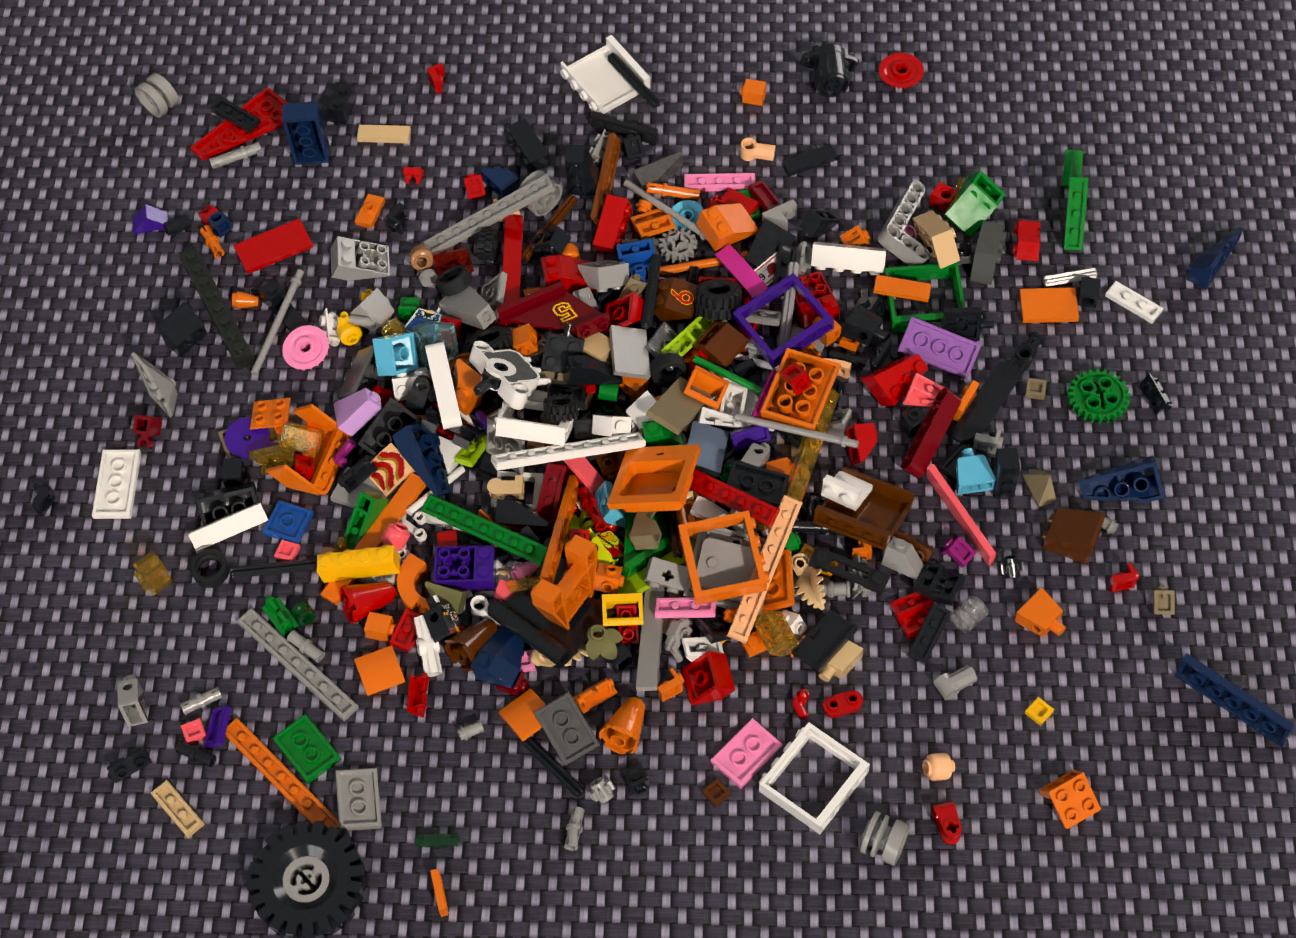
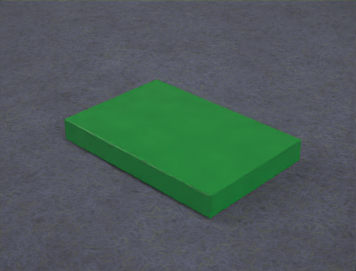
(306, 748)

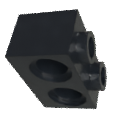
(549, 242)

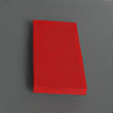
(273, 246)

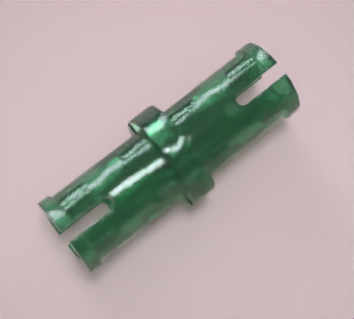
(437, 840)

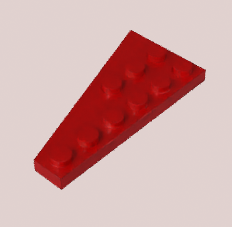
(265, 106)

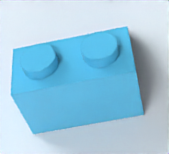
(395, 354)

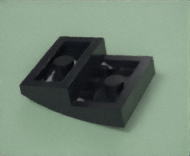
(938, 584)

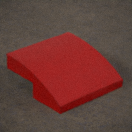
(911, 612)

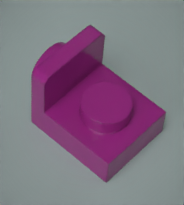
(958, 550)

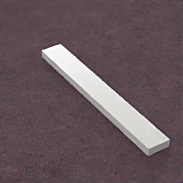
(569, 451)

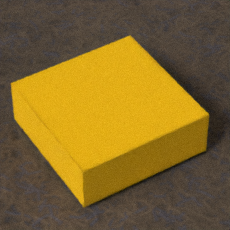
(1039, 711)

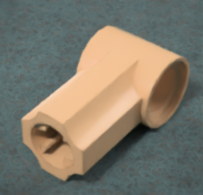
(751, 150)

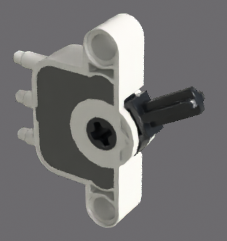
(506, 373)

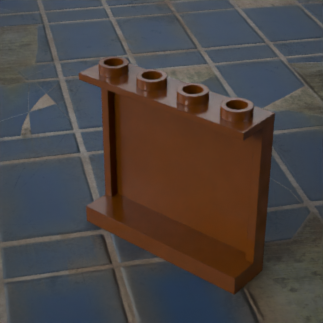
(875, 519)

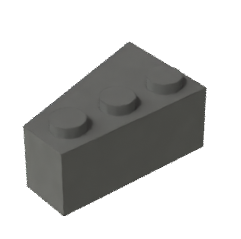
(988, 252)

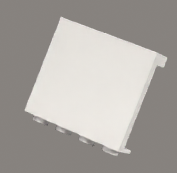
(598, 79)

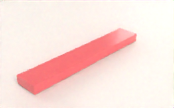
(960, 514)

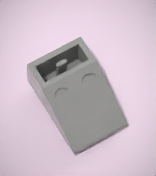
(358, 259)

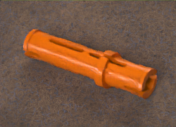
(667, 190)

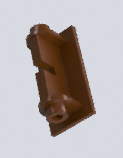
(923, 550)

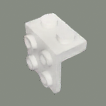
(403, 383)
(846, 489)

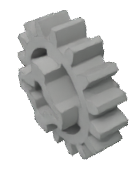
(678, 245)

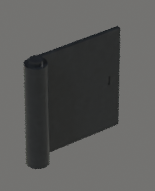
(544, 636)

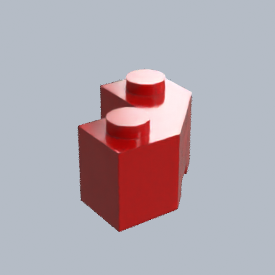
(1028, 239)

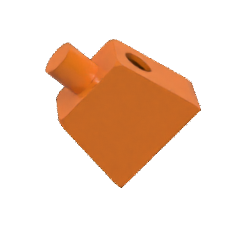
(1041, 615)

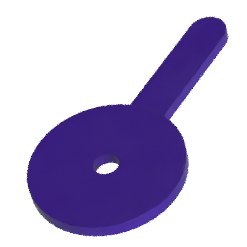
(238, 431)

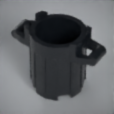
(829, 68)

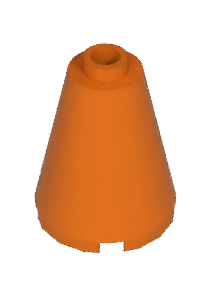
(624, 727)

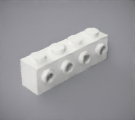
(848, 257)

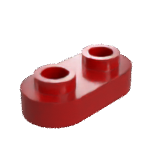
(844, 705)

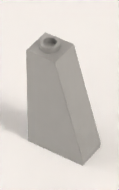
(469, 307)

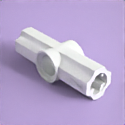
(427, 648)

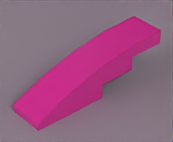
(741, 271)

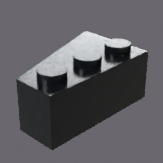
(580, 171)

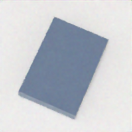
(712, 445)

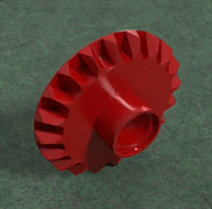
(901, 70)

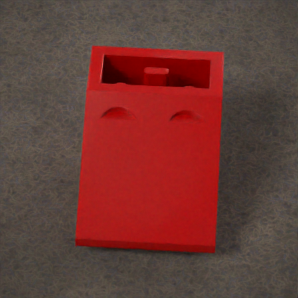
(820, 290)

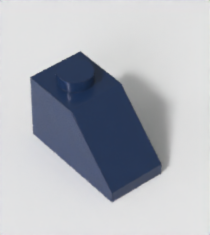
(500, 180)

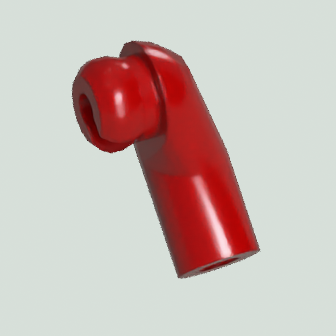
(799, 702)

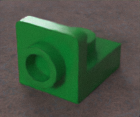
(408, 307)

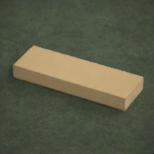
(384, 133)
(177, 808)

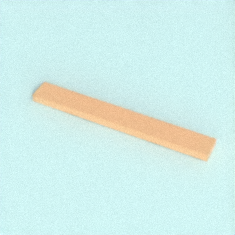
(772, 551)

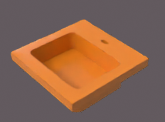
(654, 478)

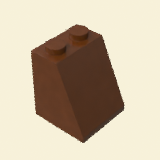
(1073, 533)

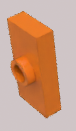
(370, 211)

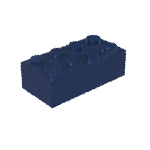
(306, 133)

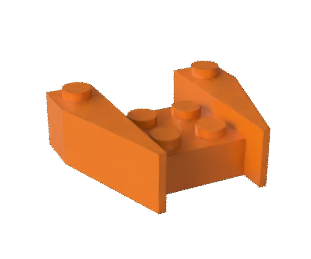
(564, 599)

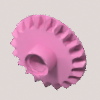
(299, 341)

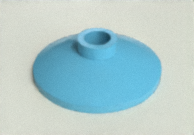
(688, 209)

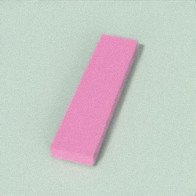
(718, 181)

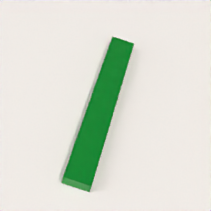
(485, 530)

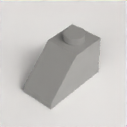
(902, 558)

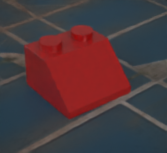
(625, 311)
(708, 678)

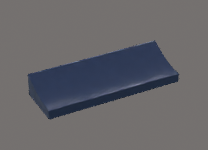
(1234, 700)

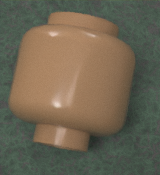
(421, 257)

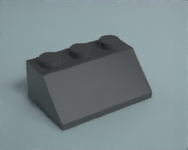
(361, 374)

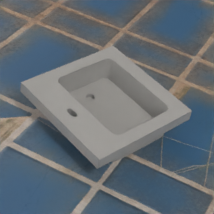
(723, 562)

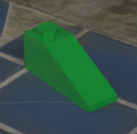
(364, 515)

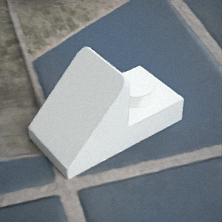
(611, 425)

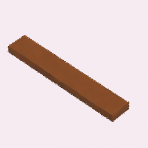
(606, 176)

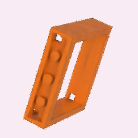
(728, 591)

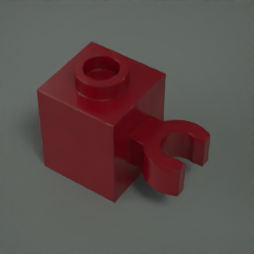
(147, 427)

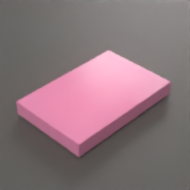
(746, 753)

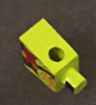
(609, 547)

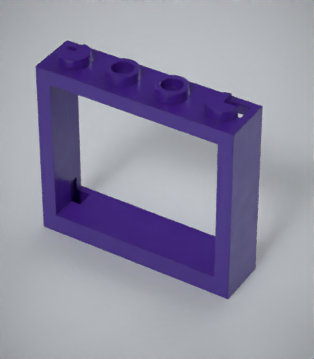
(798, 342)

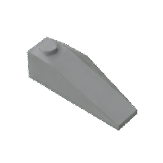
(158, 385)

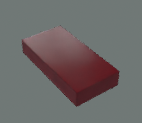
(763, 195)

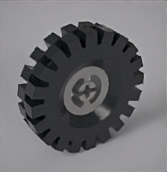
(293, 851)

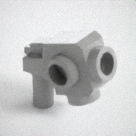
(677, 630)

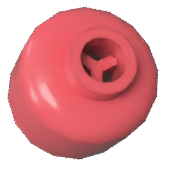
(396, 534)

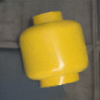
(349, 333)

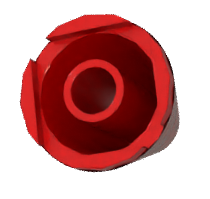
(365, 598)

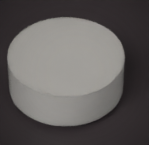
(428, 277)

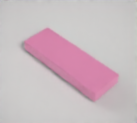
(683, 608)

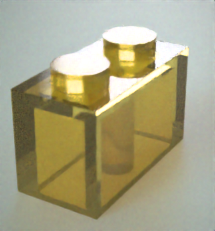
(302, 438)
(152, 573)

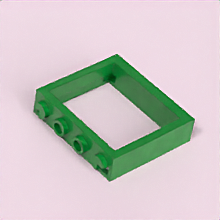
(917, 273)

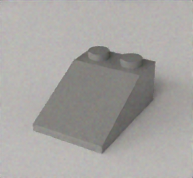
(500, 444)

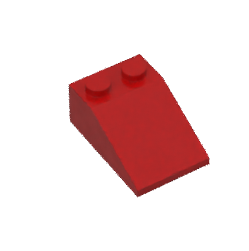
(564, 269)

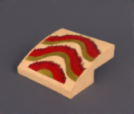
(391, 470)

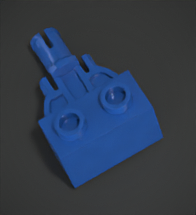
(638, 256)

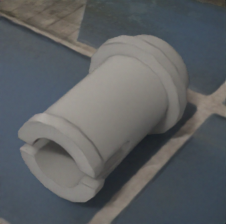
(1110, 526)
(470, 730)

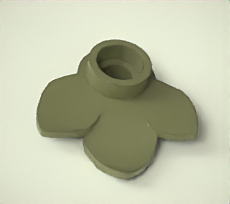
(603, 645)

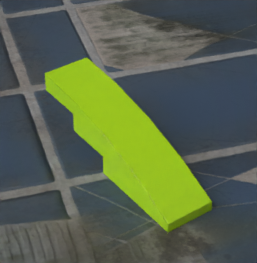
(684, 340)

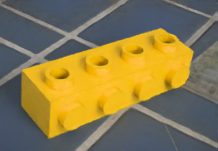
(358, 563)

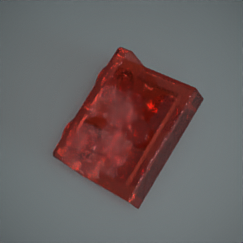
(452, 258)

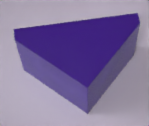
(149, 219)

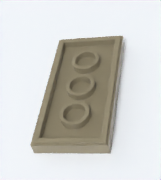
(676, 409)

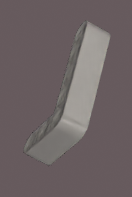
(892, 234)

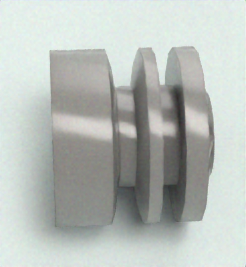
(885, 838)

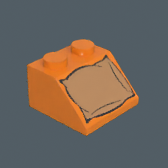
(464, 381)

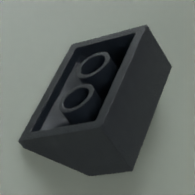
(386, 423)
(226, 501)

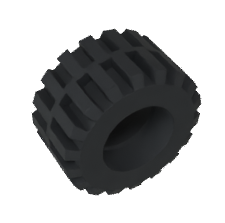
(717, 299)
(498, 338)

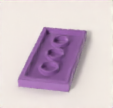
(939, 347)

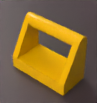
(610, 601)

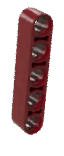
(931, 433)

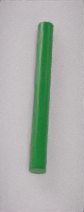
(727, 374)

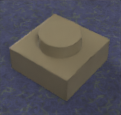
(1035, 388)

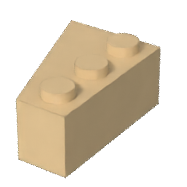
(939, 236)

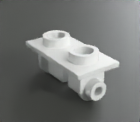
(329, 322)

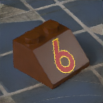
(674, 299)

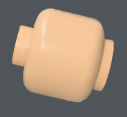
(938, 766)

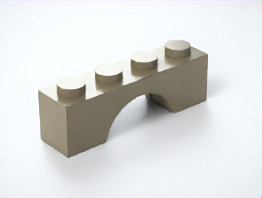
(645, 531)

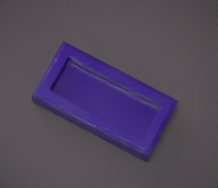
(746, 436)
(217, 727)

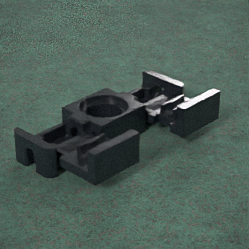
(464, 434)

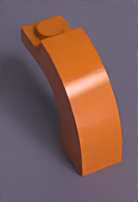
(410, 575)

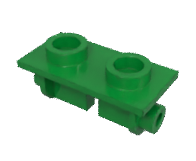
(279, 615)

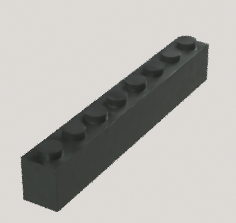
(217, 309)

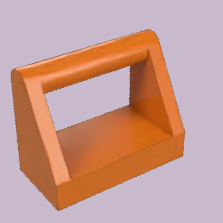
(707, 382)

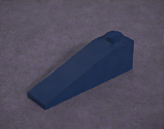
(1210, 262)
(422, 454)
(1128, 482)
(499, 659)

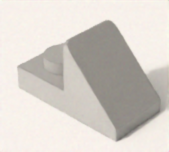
(781, 213)

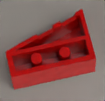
(612, 224)
(894, 380)

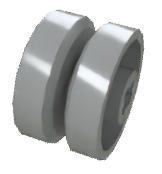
(156, 95)
(546, 203)

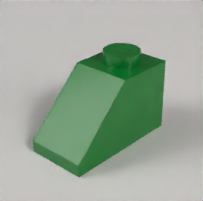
(659, 435)

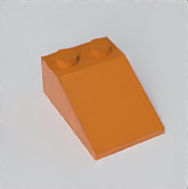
(726, 224)

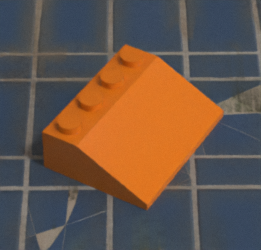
(806, 408)

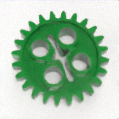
(1112, 392)

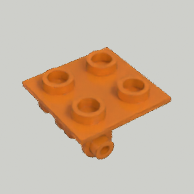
(270, 414)

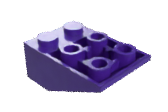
(466, 567)

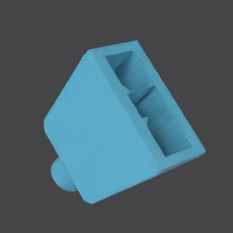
(973, 473)

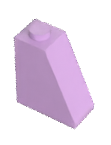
(356, 410)

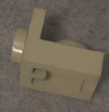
(1163, 601)

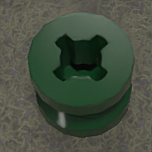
(303, 613)

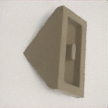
(1040, 487)

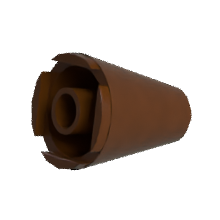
(467, 643)

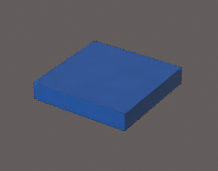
(288, 522)

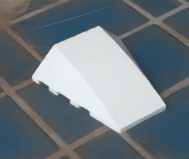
(735, 400)

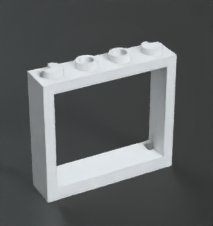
(531, 430)
(790, 751)

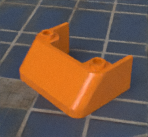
(324, 464)

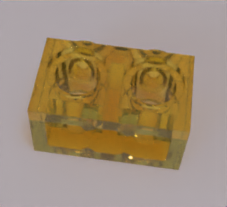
(776, 633)

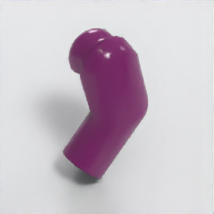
(339, 458)

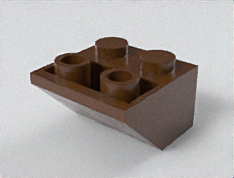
(721, 343)

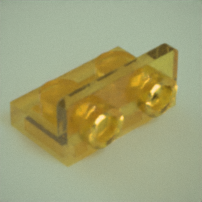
(272, 457)

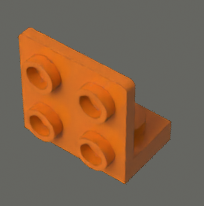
(1071, 798)

